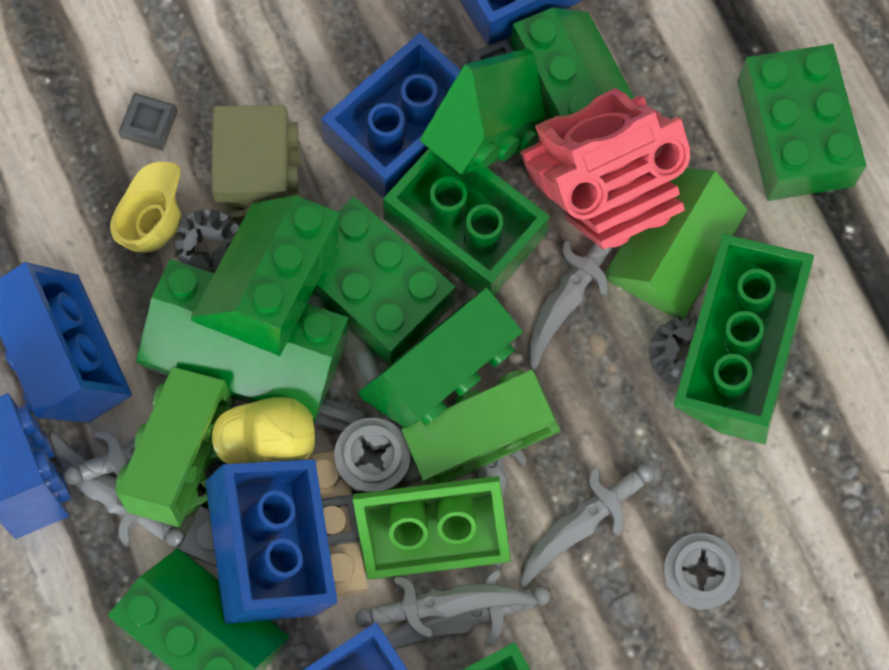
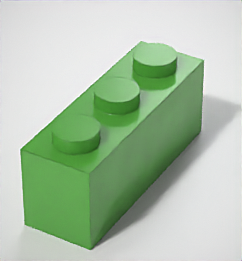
(482, 428)
(173, 447)

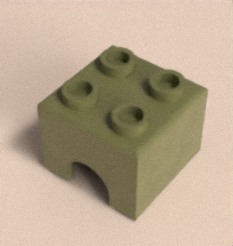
(253, 157)

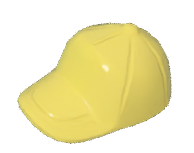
(148, 210)
(264, 432)

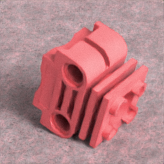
(611, 167)

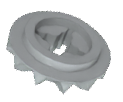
(376, 434)
(717, 557)

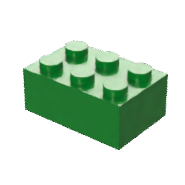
(801, 122)
(466, 221)
(381, 285)

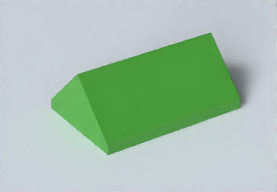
(675, 260)
(432, 527)

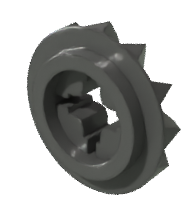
(208, 222)
(664, 349)

